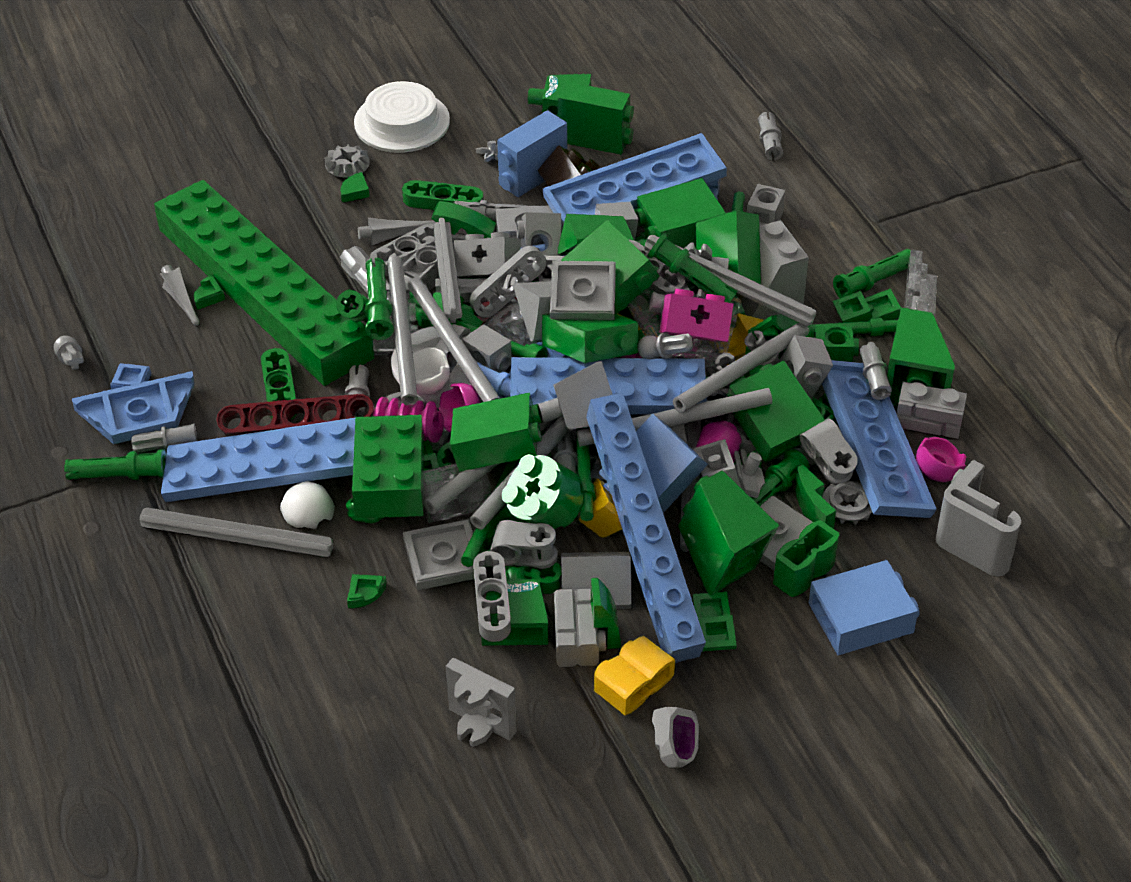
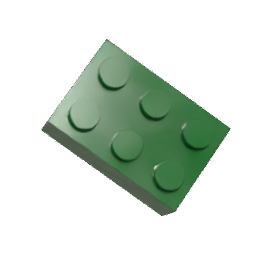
(388, 466)

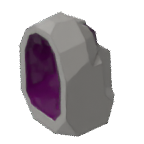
(676, 735)

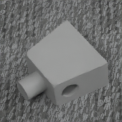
(575, 395)

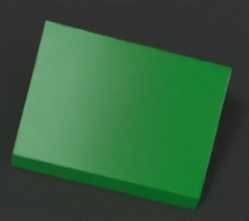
(580, 226)

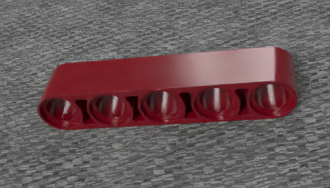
(284, 411)

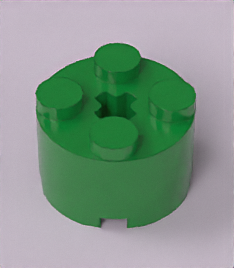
(543, 492)

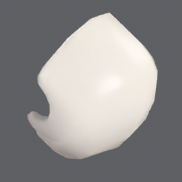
(430, 370)
(307, 505)

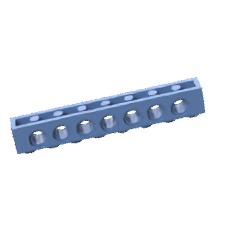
(645, 528)

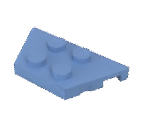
(137, 407)

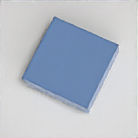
(129, 375)

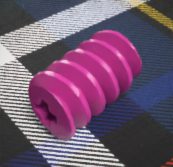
(431, 418)

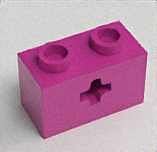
(713, 325)

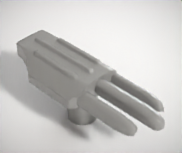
(749, 473)

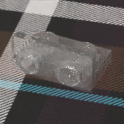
(920, 286)

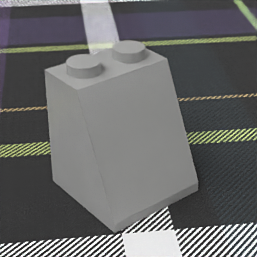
(782, 268)

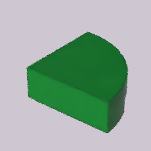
(354, 188)
(208, 293)
(365, 589)

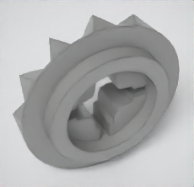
(340, 167)
(848, 492)

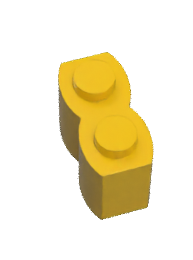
(633, 675)

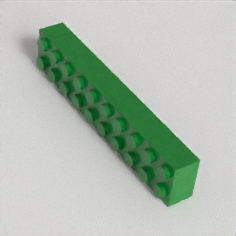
(264, 282)

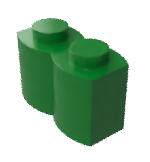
(805, 558)

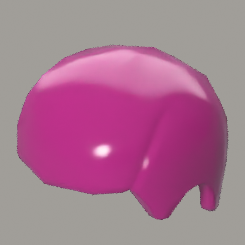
(459, 396)
(939, 459)

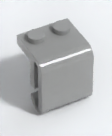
(970, 524)

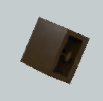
(564, 165)

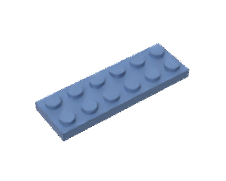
(636, 176)
(646, 383)
(881, 447)
(259, 460)

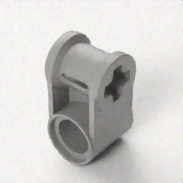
(422, 265)
(826, 447)
(522, 542)

